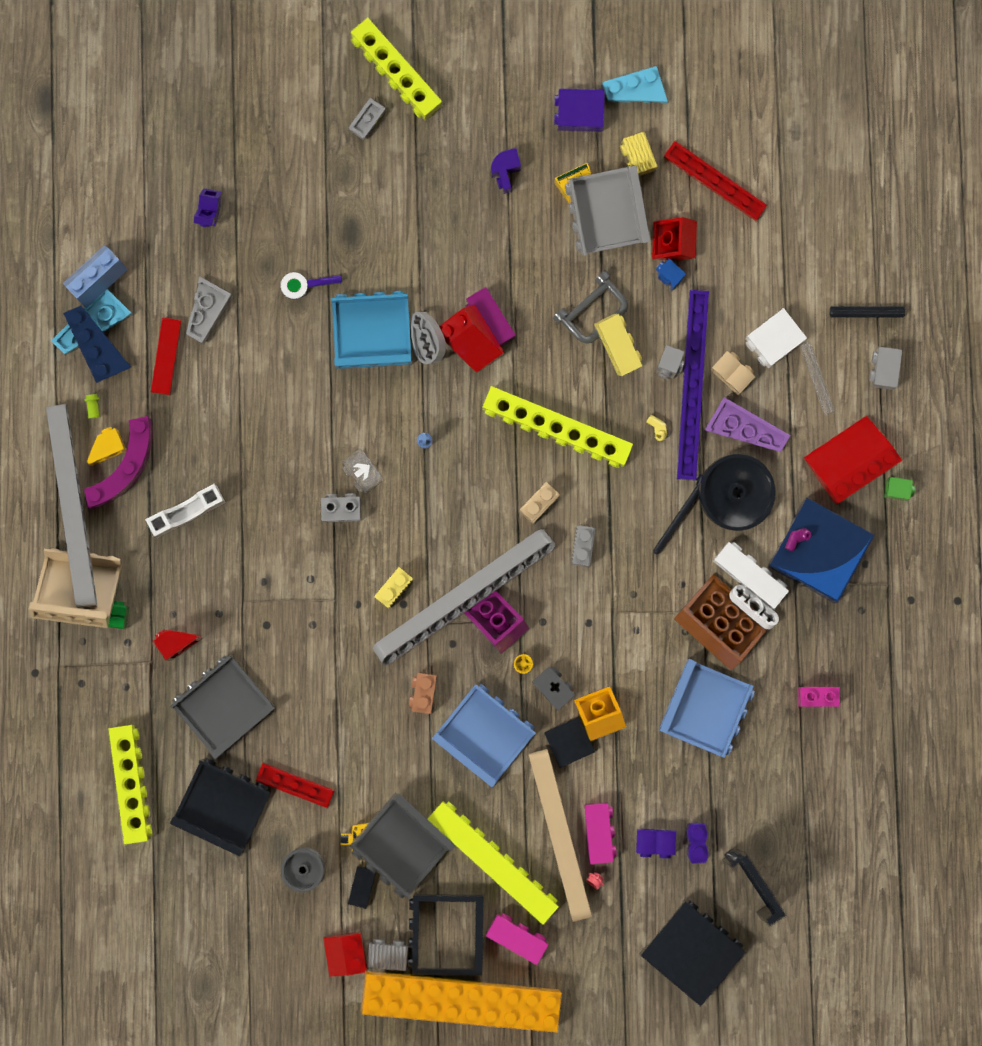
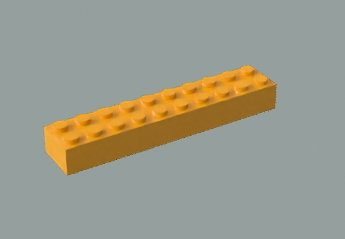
(460, 1001)

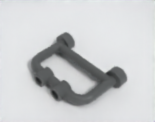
(604, 284)

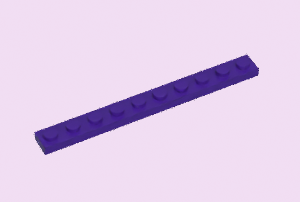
(692, 385)

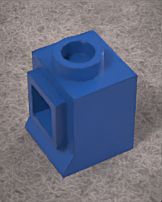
(670, 274)

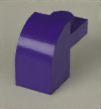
(502, 165)
(208, 208)

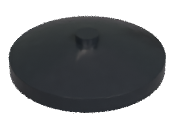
(737, 492)

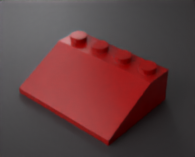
(852, 459)

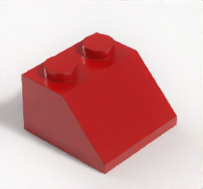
(674, 239)
(174, 643)
(345, 954)

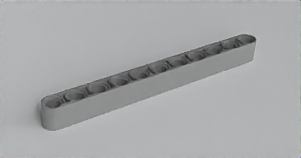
(71, 506)
(463, 597)

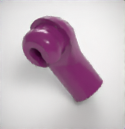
(797, 536)

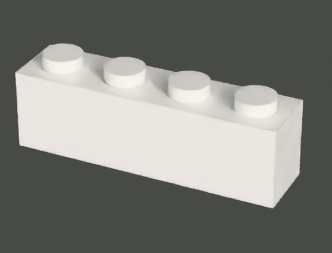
(750, 575)

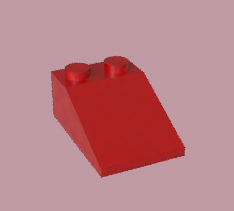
(471, 338)

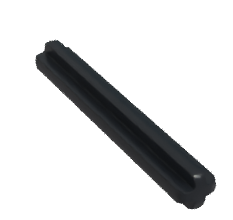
(867, 311)

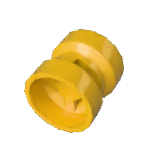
(523, 664)

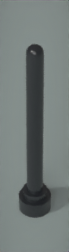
(679, 517)

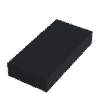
(361, 887)

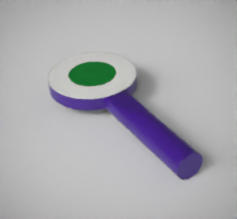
(295, 285)

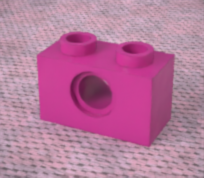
(818, 696)

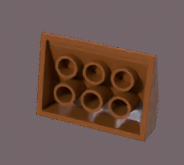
(720, 623)

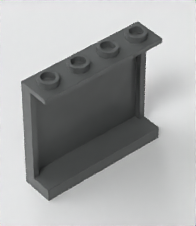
(222, 706)
(400, 845)

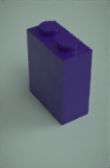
(580, 110)

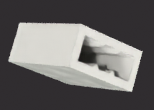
(775, 338)

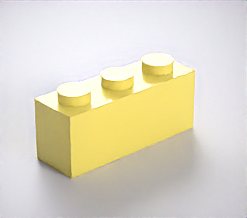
(618, 344)

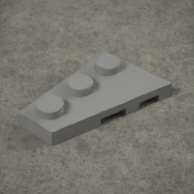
(207, 309)

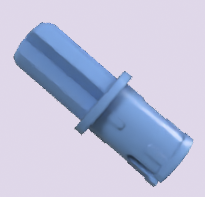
(424, 440)

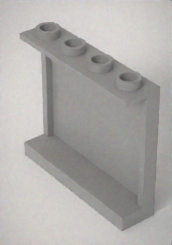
(607, 210)

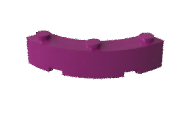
(129, 469)

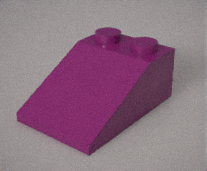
(497, 621)

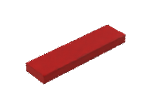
(166, 356)
(295, 785)

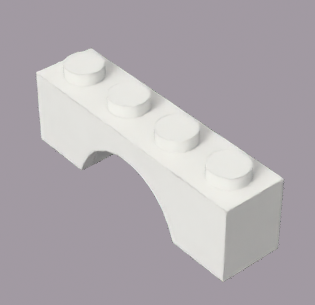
(185, 512)

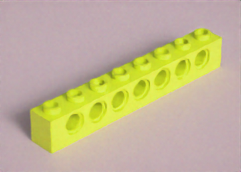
(497, 396)

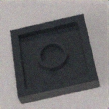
(569, 742)

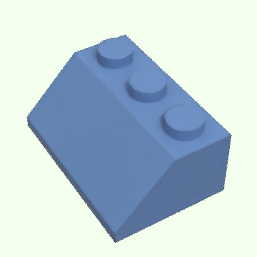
(95, 276)

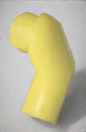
(659, 426)

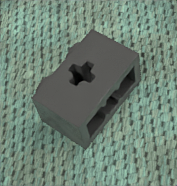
(559, 698)

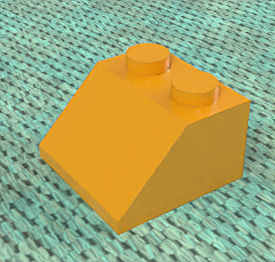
(600, 713)

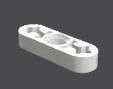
(761, 620)

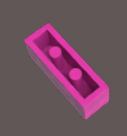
(599, 833)
(517, 938)

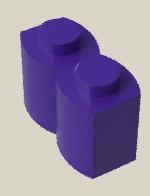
(697, 837)
(656, 842)

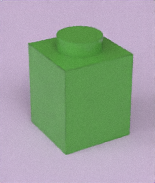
(899, 489)

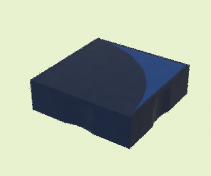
(828, 557)

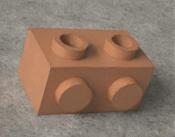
(424, 693)

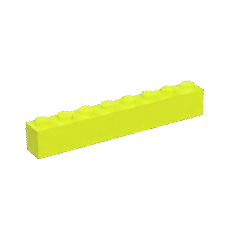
(492, 862)

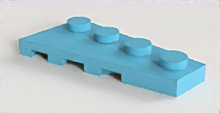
(106, 313)

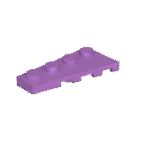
(742, 425)

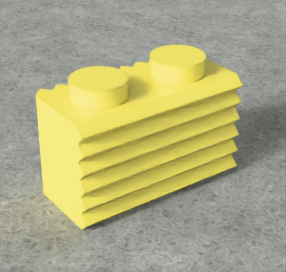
(639, 153)
(394, 587)

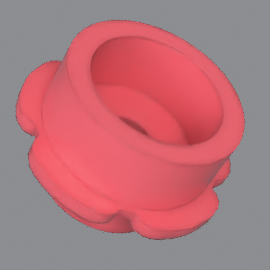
(595, 880)

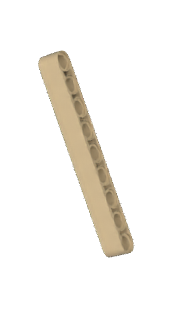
(560, 835)

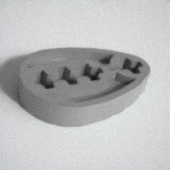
(427, 338)

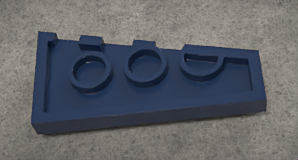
(95, 346)

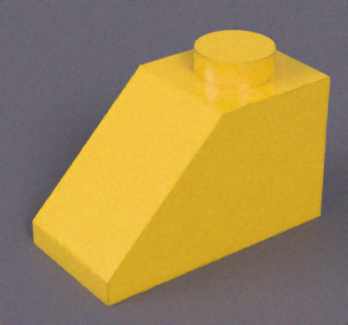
(106, 446)

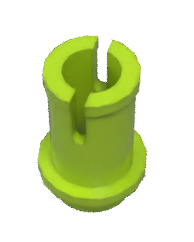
(92, 406)

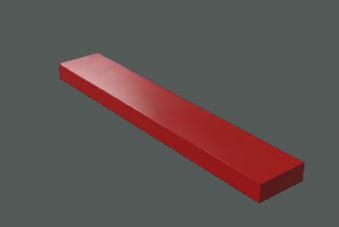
(715, 181)

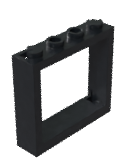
(414, 942)

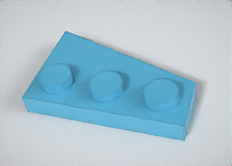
(636, 87)

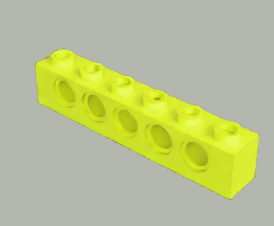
(367, 31)
(124, 794)

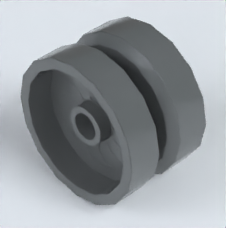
(314, 867)

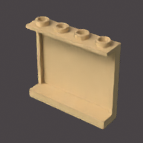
(55, 593)

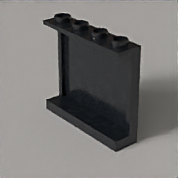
(221, 807)
(772, 911)
(693, 952)

